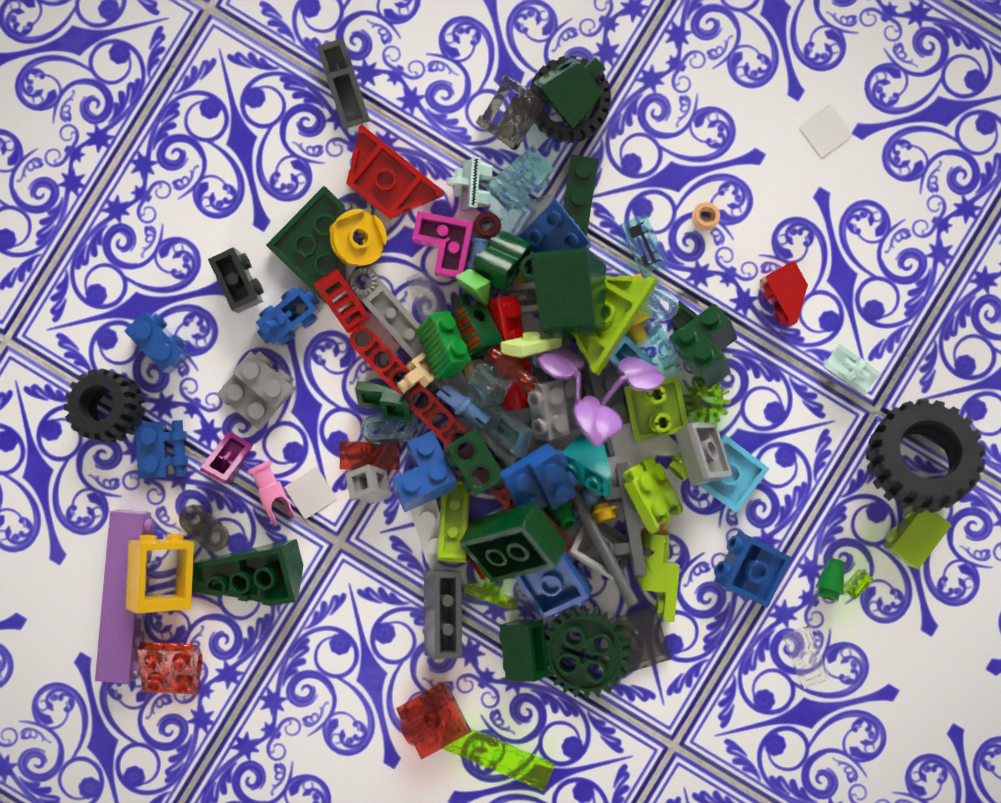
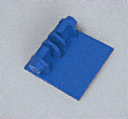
(555, 231)

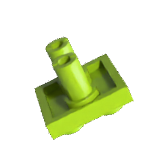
(656, 411)

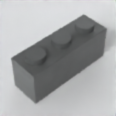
(442, 614)

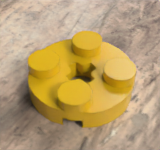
(342, 237)

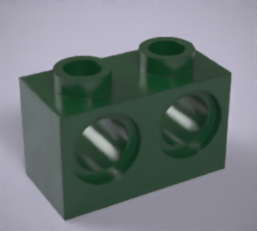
(481, 458)

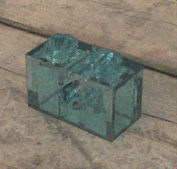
(530, 167)

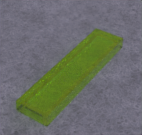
(503, 758)

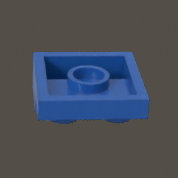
(540, 479)
(751, 569)
(556, 588)

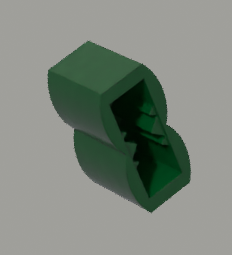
(502, 258)

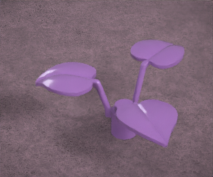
(589, 414)

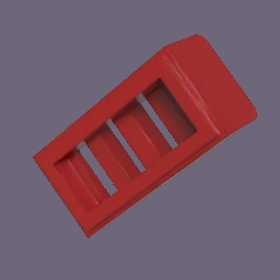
(352, 316)

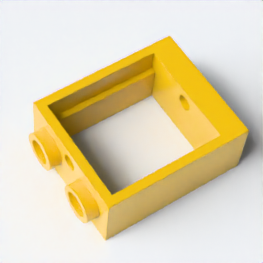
(136, 574)

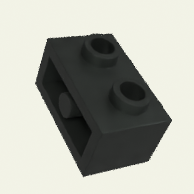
(235, 279)

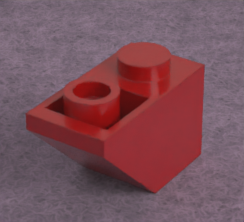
(786, 291)

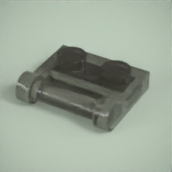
(518, 115)

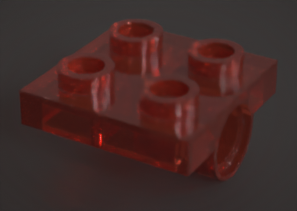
(169, 668)
(432, 720)

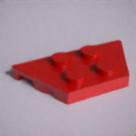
(387, 178)

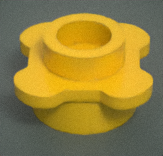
(604, 513)

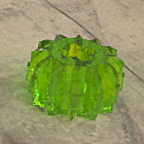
(711, 409)

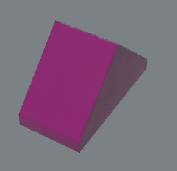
(227, 458)

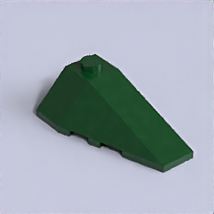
(257, 574)

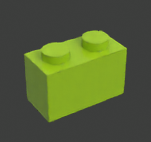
(916, 536)

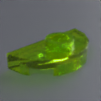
(490, 593)

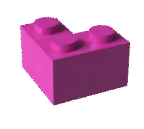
(450, 236)

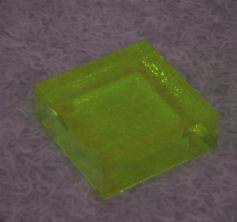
(857, 584)

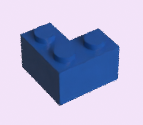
(429, 478)

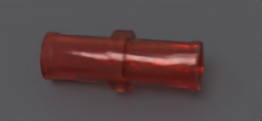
(511, 369)

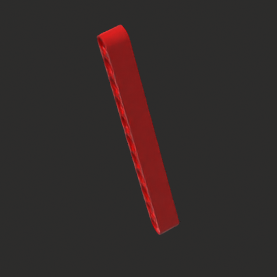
(427, 414)

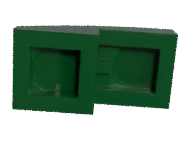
(377, 396)

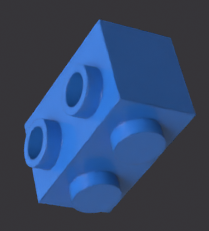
(158, 342)

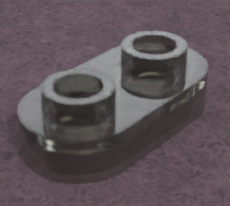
(204, 529)

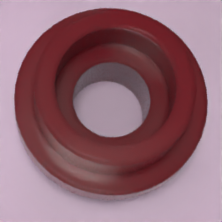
(487, 217)

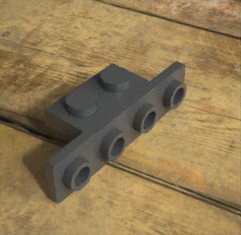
(598, 387)

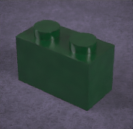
(524, 650)

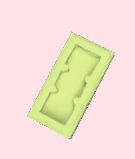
(530, 344)

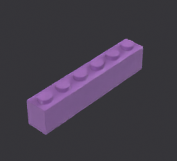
(120, 627)

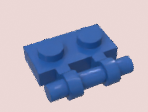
(152, 449)

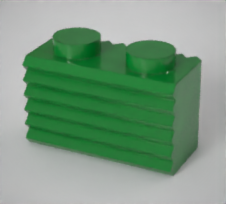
(443, 345)

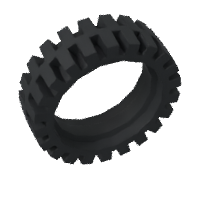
(587, 128)

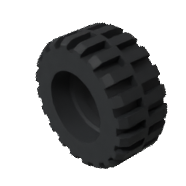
(949, 431)

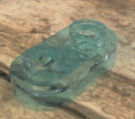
(652, 307)
(668, 357)
(389, 428)

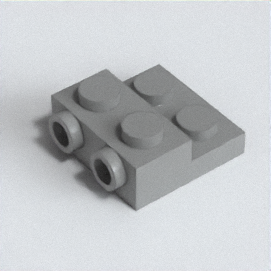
(257, 389)
(552, 407)

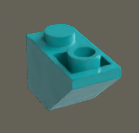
(589, 465)

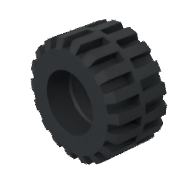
(85, 399)

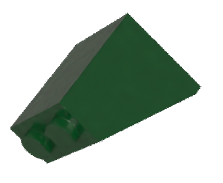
(570, 292)

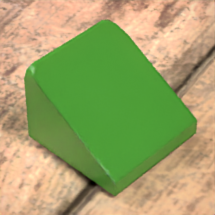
(474, 285)

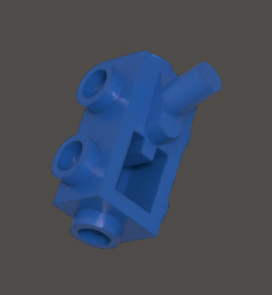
(280, 322)

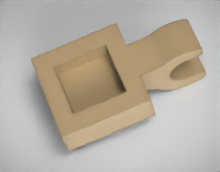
(418, 372)

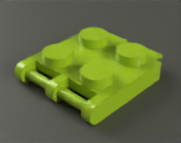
(652, 493)

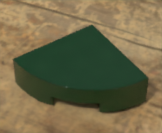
(683, 316)

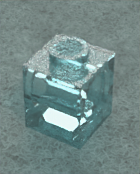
(487, 386)

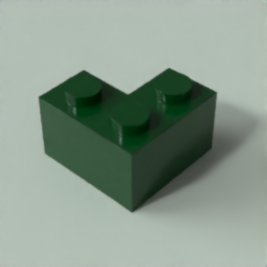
(701, 344)

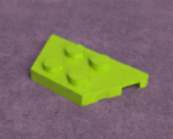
(622, 304)

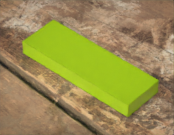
(453, 524)

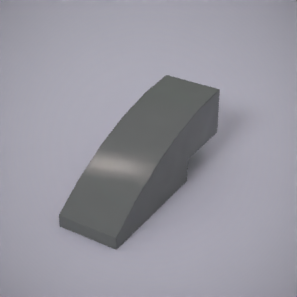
(343, 83)

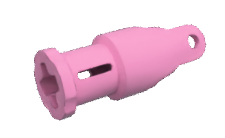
(269, 489)

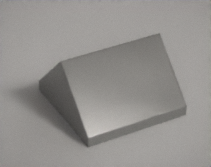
(703, 453)
(585, 551)

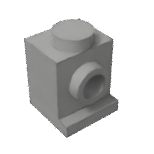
(368, 484)

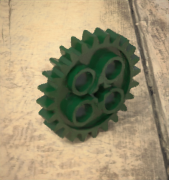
(580, 676)

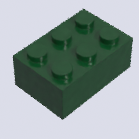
(513, 543)

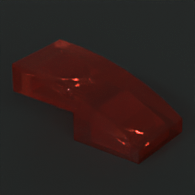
(359, 454)

